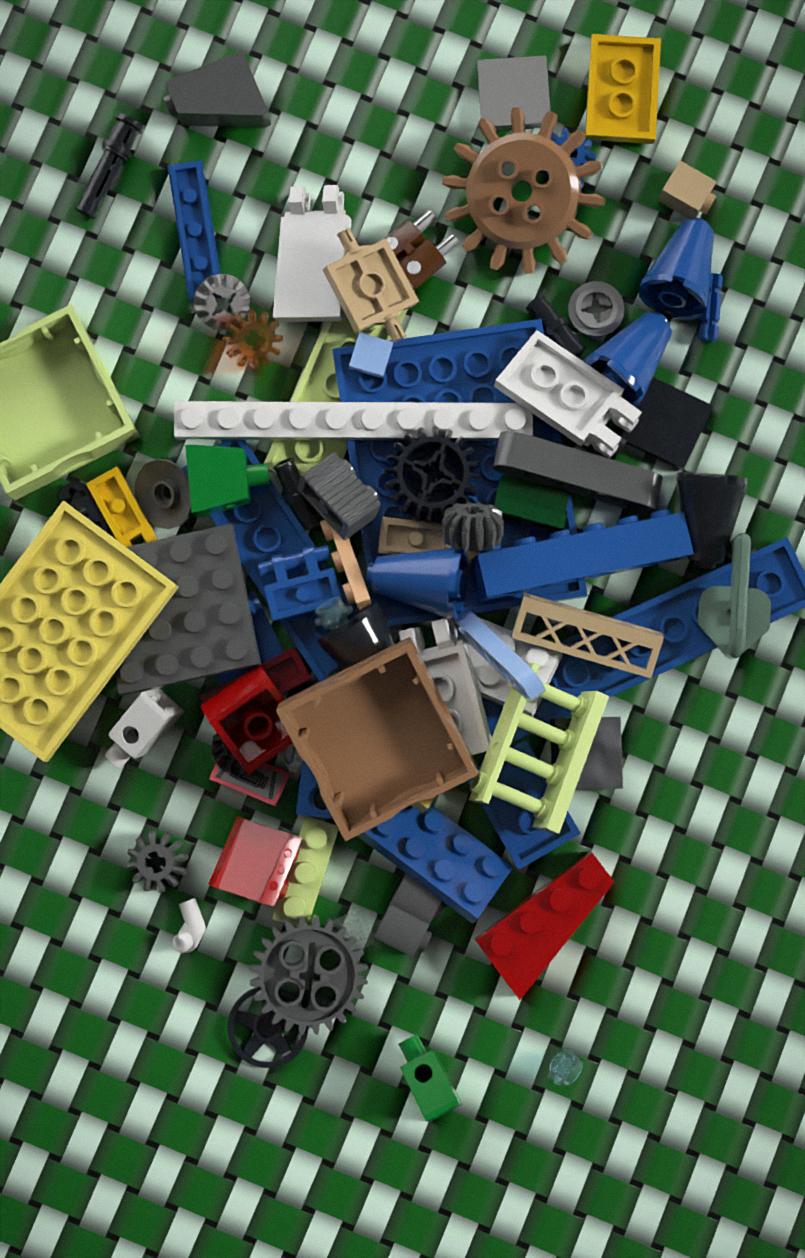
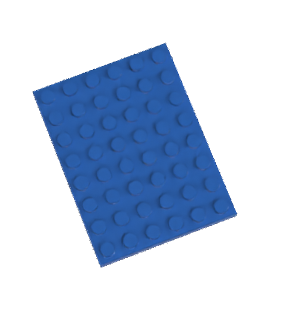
(444, 370)

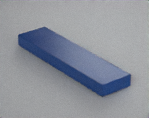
(194, 224)

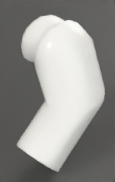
(192, 929)

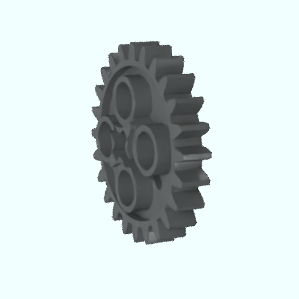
(341, 977)

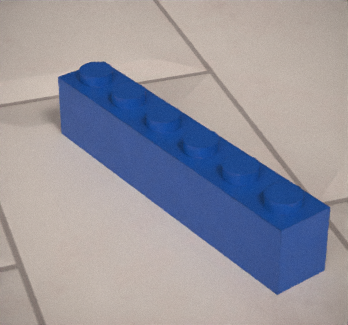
(581, 555)

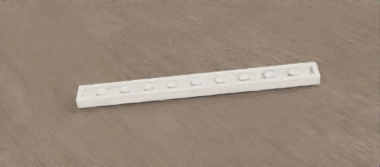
(345, 420)

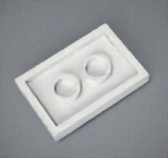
(493, 684)

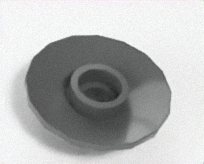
(153, 493)

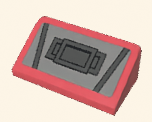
(263, 784)

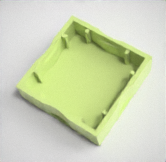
(55, 404)

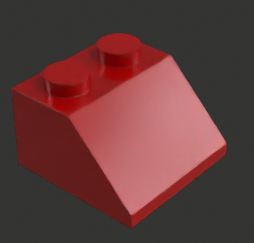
(248, 719)

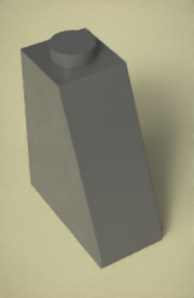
(218, 95)

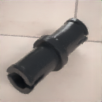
(554, 326)
(289, 479)

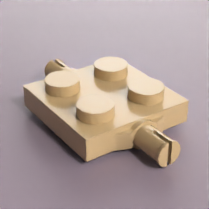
(370, 285)

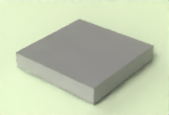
(511, 84)

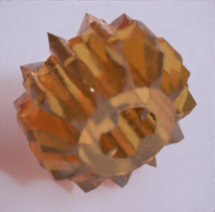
(244, 349)

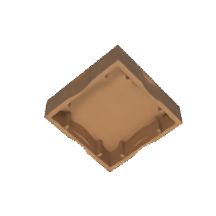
(377, 738)

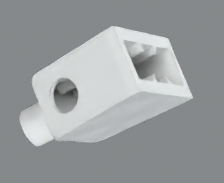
(152, 717)

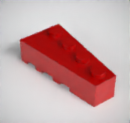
(539, 926)

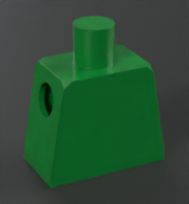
(221, 478)
(437, 1094)

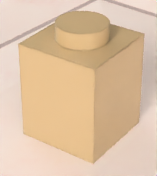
(688, 191)

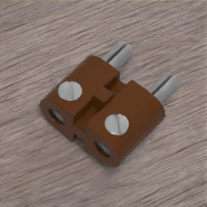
(415, 253)

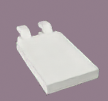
(305, 248)
(567, 394)
(455, 680)

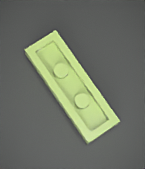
(308, 871)

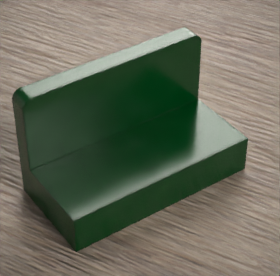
(531, 504)

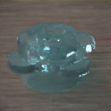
(332, 613)
(565, 1067)

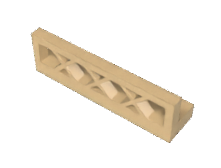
(590, 621)

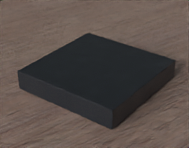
(668, 424)
(604, 758)

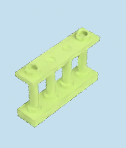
(562, 775)

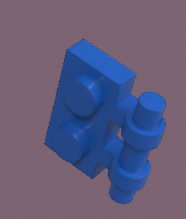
(302, 593)

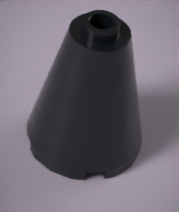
(711, 511)
(358, 638)

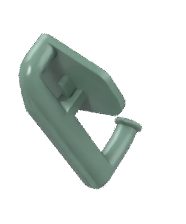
(735, 614)

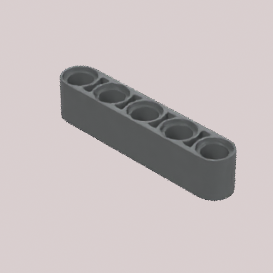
(577, 472)

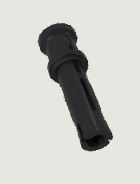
(115, 152)

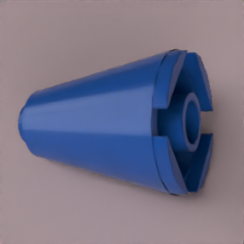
(681, 272)
(633, 355)
(423, 580)

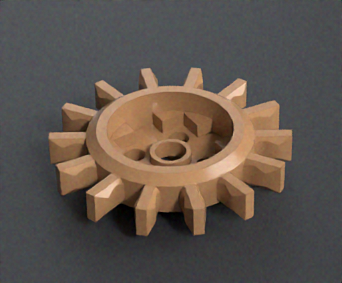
(556, 199)

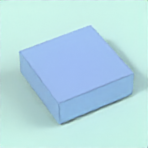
(371, 355)

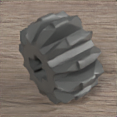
(473, 527)
(151, 873)

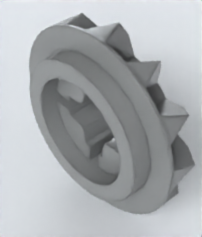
(222, 285)
(607, 298)

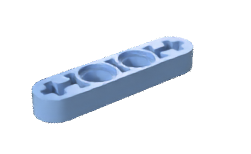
(500, 656)

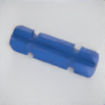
(708, 329)

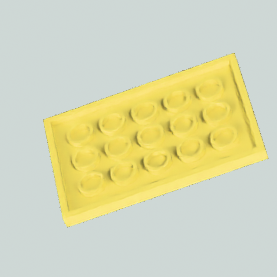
(68, 625)

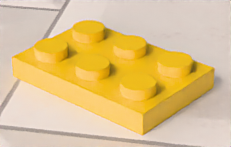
(623, 88)

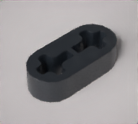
(88, 501)

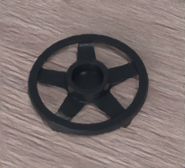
(263, 1031)

